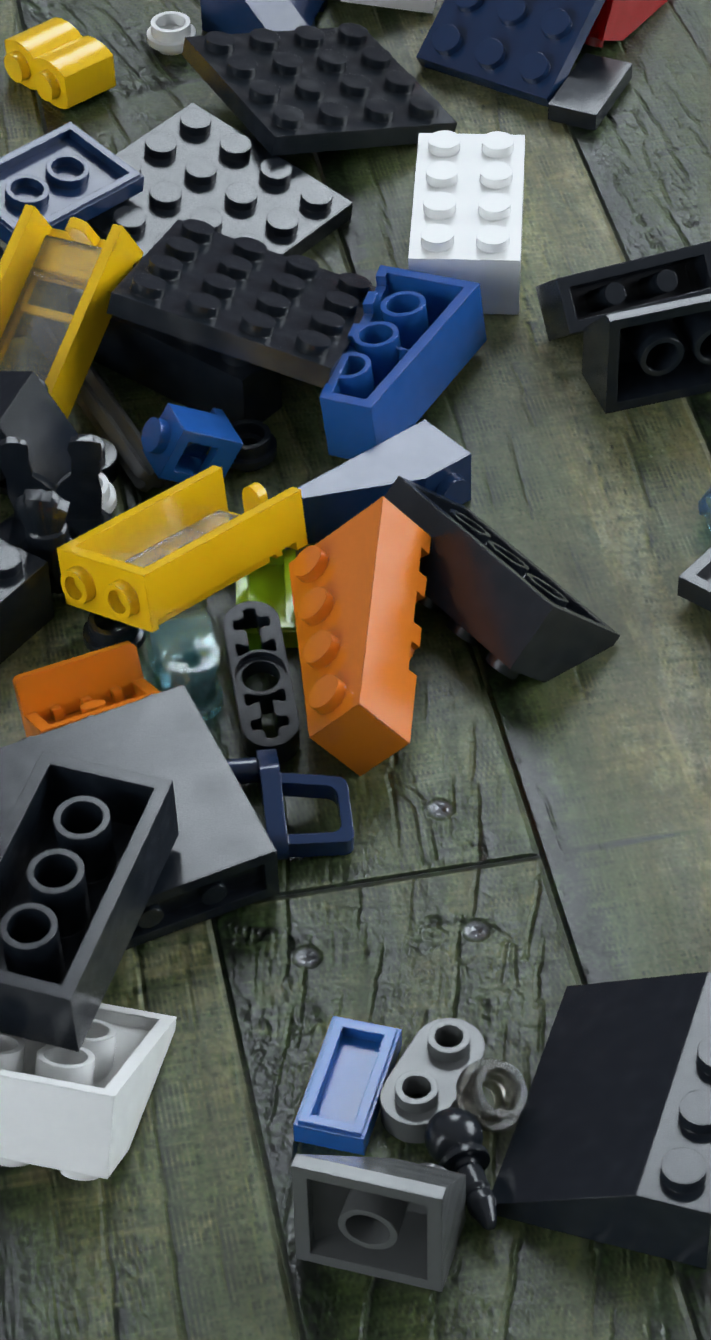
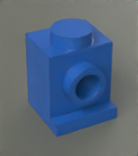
(181, 437)

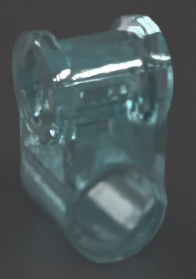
(188, 655)

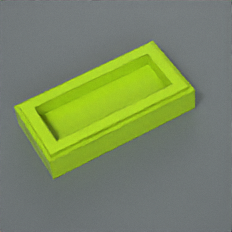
(271, 586)

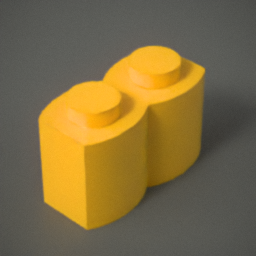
(59, 63)

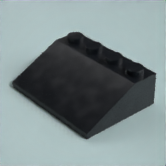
(620, 1121)

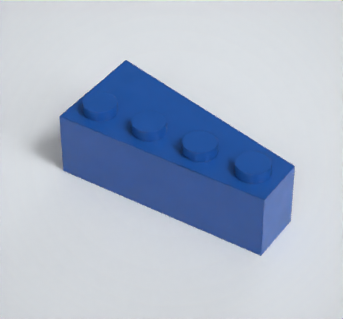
(400, 357)

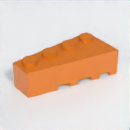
(359, 633)

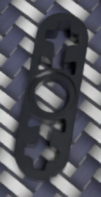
(271, 660)

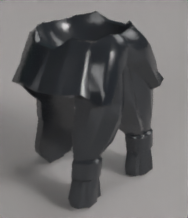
(51, 513)

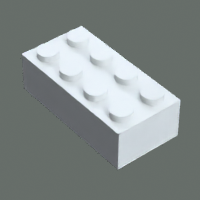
(470, 213)

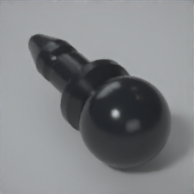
(456, 1142)

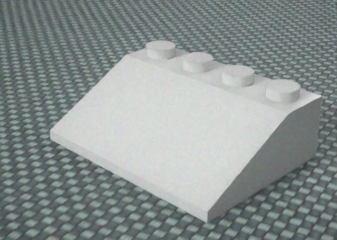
(83, 1105)

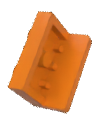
(80, 687)

